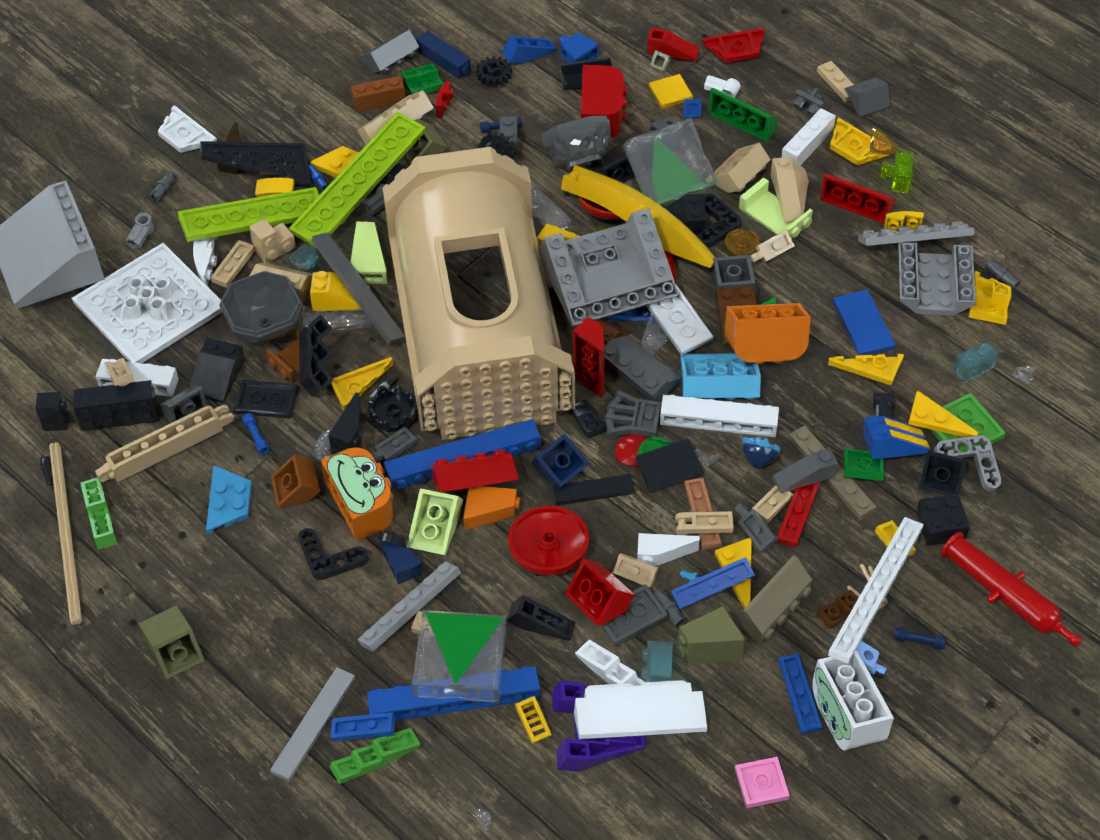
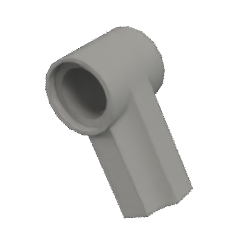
(142, 228)

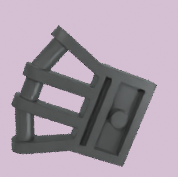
(644, 418)

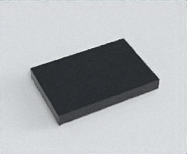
(266, 399)
(669, 465)

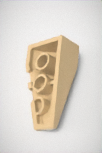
(790, 187)

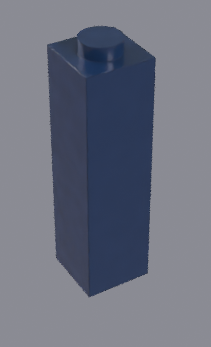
(443, 55)

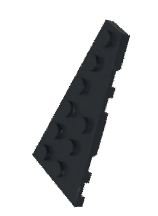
(261, 158)

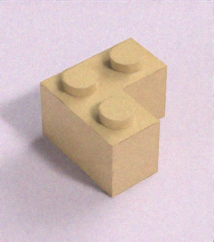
(270, 241)

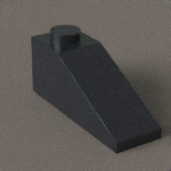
(539, 619)

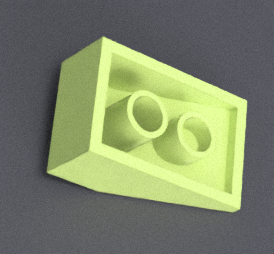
(434, 521)

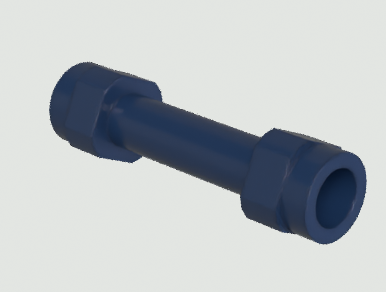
(485, 126)
(938, 641)

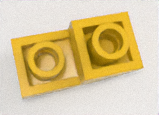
(273, 186)
(903, 218)

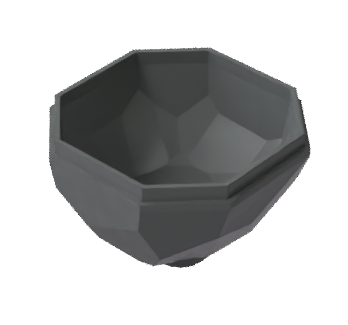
(261, 307)

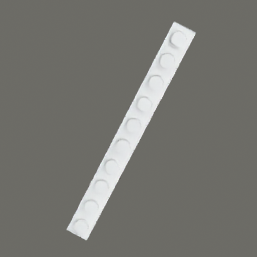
(875, 591)

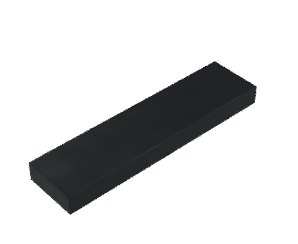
(593, 489)

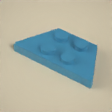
(228, 499)

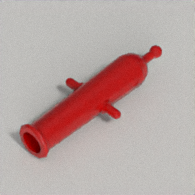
(1007, 587)

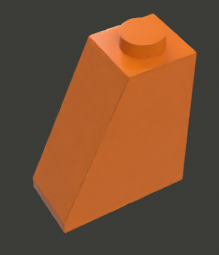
(489, 505)

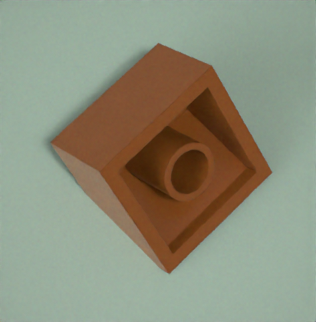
(295, 482)

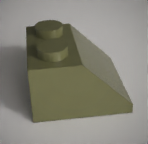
(428, 144)

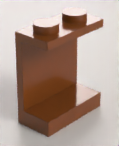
(286, 361)

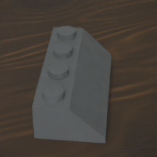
(639, 368)

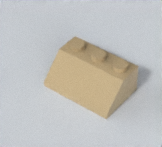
(741, 168)
(300, 280)

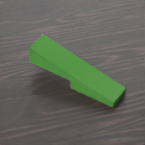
(98, 513)

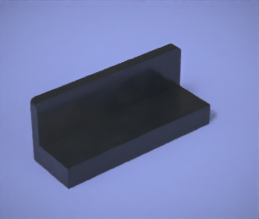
(573, 71)

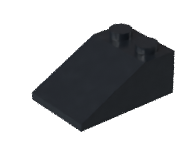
(217, 368)
(348, 428)

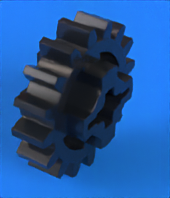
(494, 71)
(498, 143)

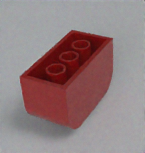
(603, 95)

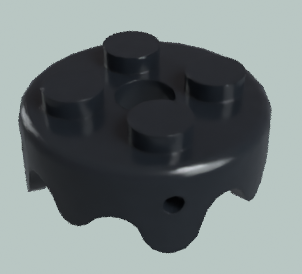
(388, 399)

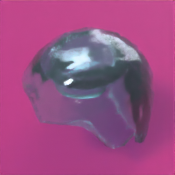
(305, 257)

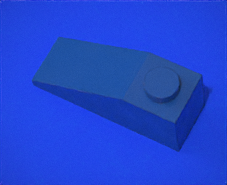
(527, 49)

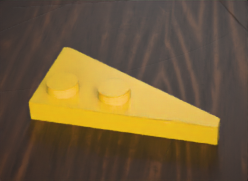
(873, 367)
(359, 380)
(932, 416)
(734, 553)

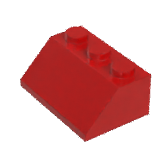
(598, 592)

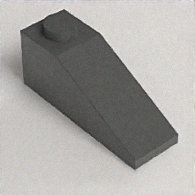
(808, 470)

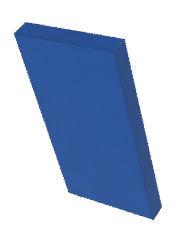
(863, 323)

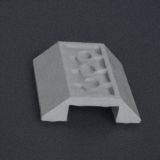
(936, 281)

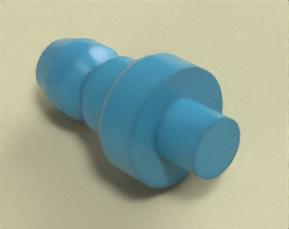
(689, 576)

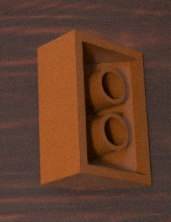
(377, 93)

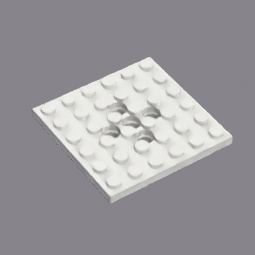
(148, 304)

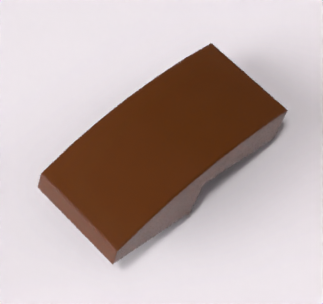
(838, 610)

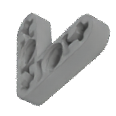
(978, 454)

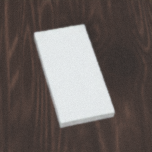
(681, 323)

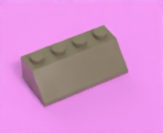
(776, 601)

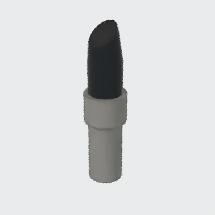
(388, 383)

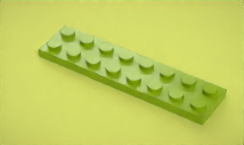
(239, 215)

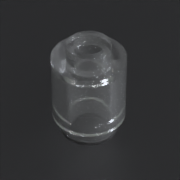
(321, 447)

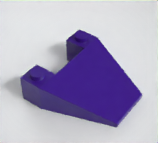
(585, 753)

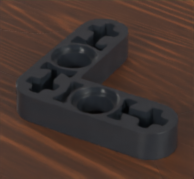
(723, 220)
(322, 561)

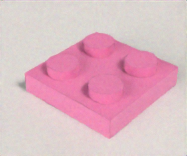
(762, 782)

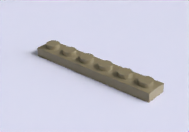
(843, 486)

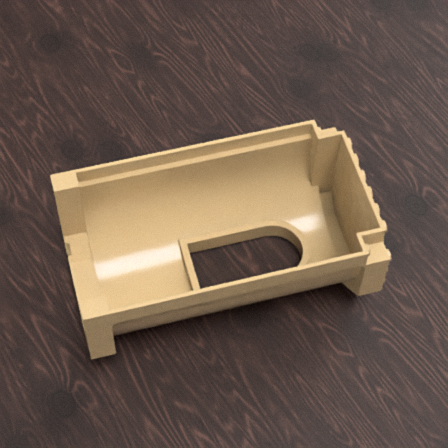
(462, 369)

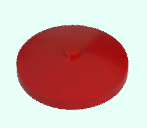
(548, 540)

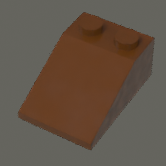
(732, 297)

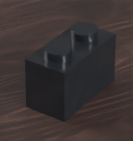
(52, 411)

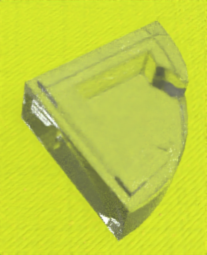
(1024, 373)
(483, 818)

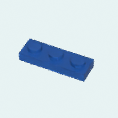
(363, 726)

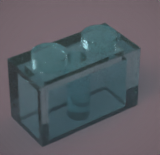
(975, 361)
(658, 661)

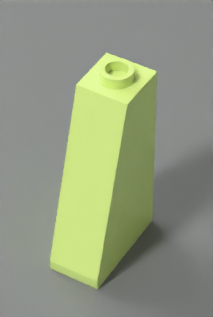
(367, 254)

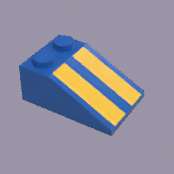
(892, 438)

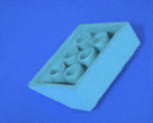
(719, 376)

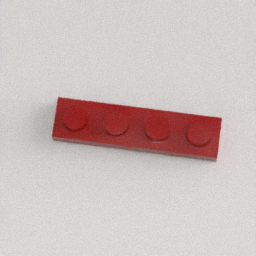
(797, 514)

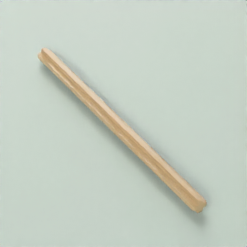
(65, 534)

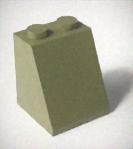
(711, 639)
(171, 642)

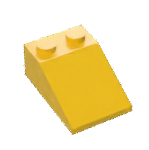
(330, 293)

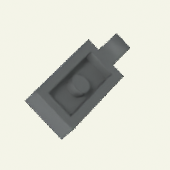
(394, 445)
(756, 528)

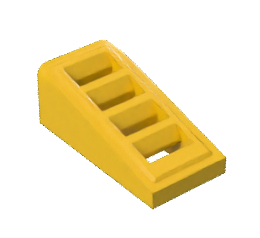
(526, 704)

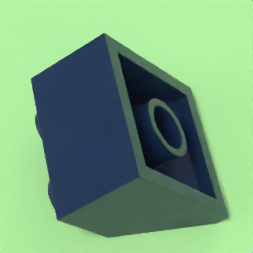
(560, 461)

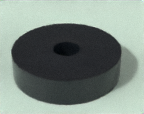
(393, 538)

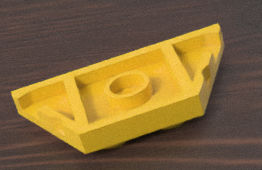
(852, 144)
(334, 161)

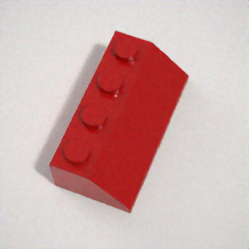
(856, 198)
(589, 355)
(473, 471)

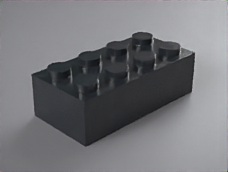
(116, 405)

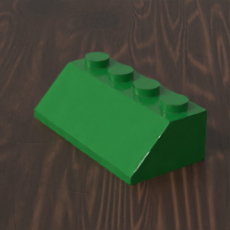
(742, 115)

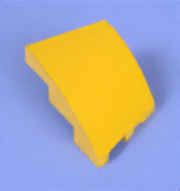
(991, 300)

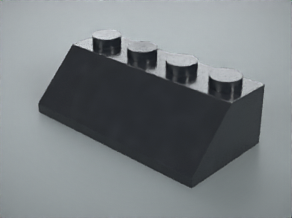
(617, 168)

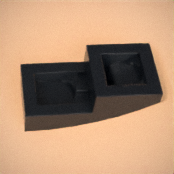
(587, 419)

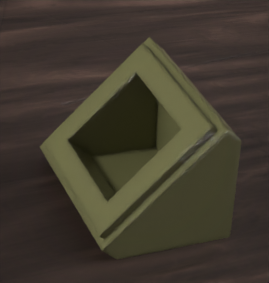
(660, 61)

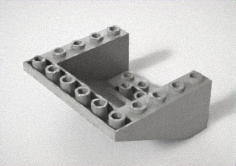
(47, 248)
(609, 269)

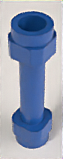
(250, 423)

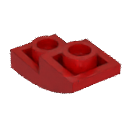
(443, 99)

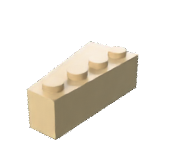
(411, 106)

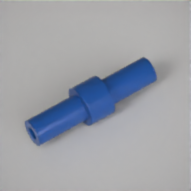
(317, 177)

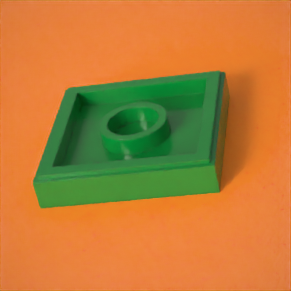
(861, 465)

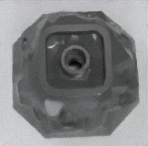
(578, 142)

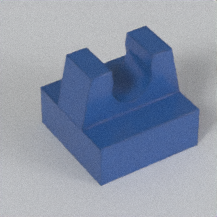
(692, 107)

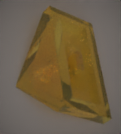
(881, 143)

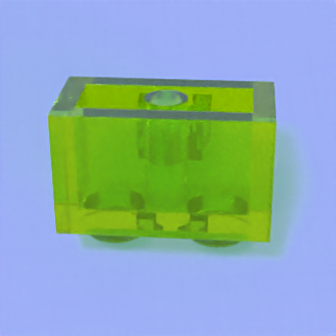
(900, 172)

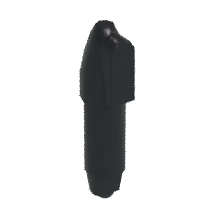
(45, 466)

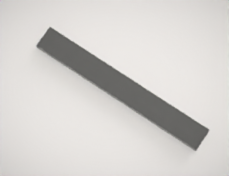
(358, 288)

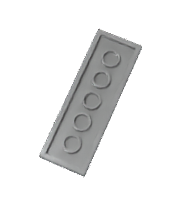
(921, 232)

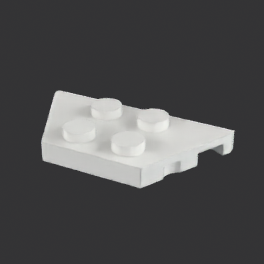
(183, 132)

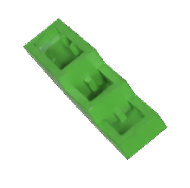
(372, 757)

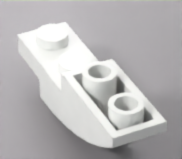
(204, 258)

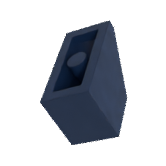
(401, 562)

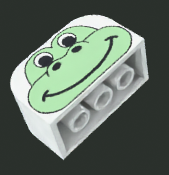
(851, 702)

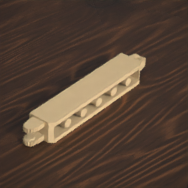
(164, 443)

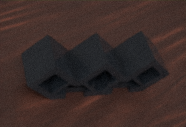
(313, 354)

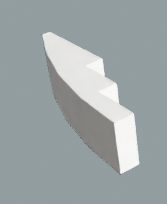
(607, 665)

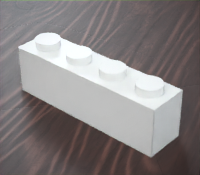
(809, 137)
(162, 377)

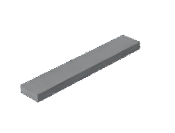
(312, 724)

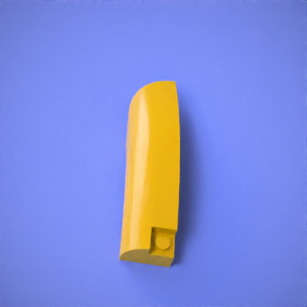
(625, 200)

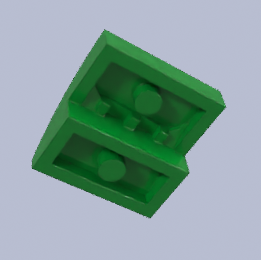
(422, 78)

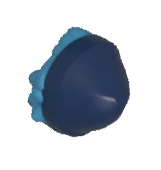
(759, 452)

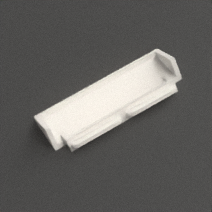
(639, 710)

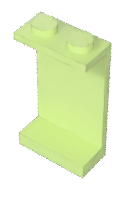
(765, 209)

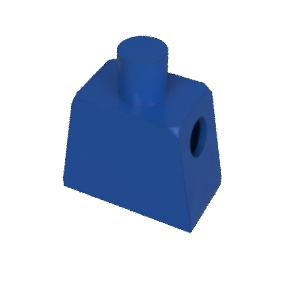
(578, 48)

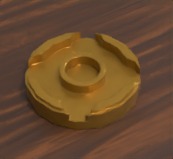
(741, 242)

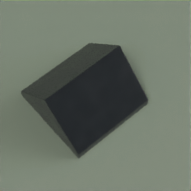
(942, 473)

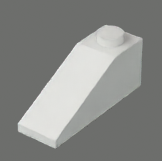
(662, 548)

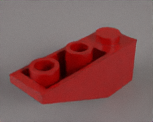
(671, 44)

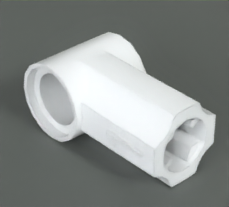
(730, 86)

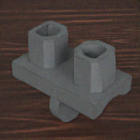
(811, 99)

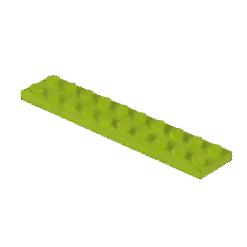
(358, 178)

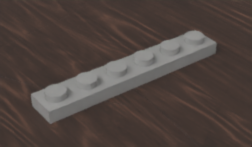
(408, 606)

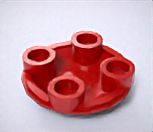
(627, 449)

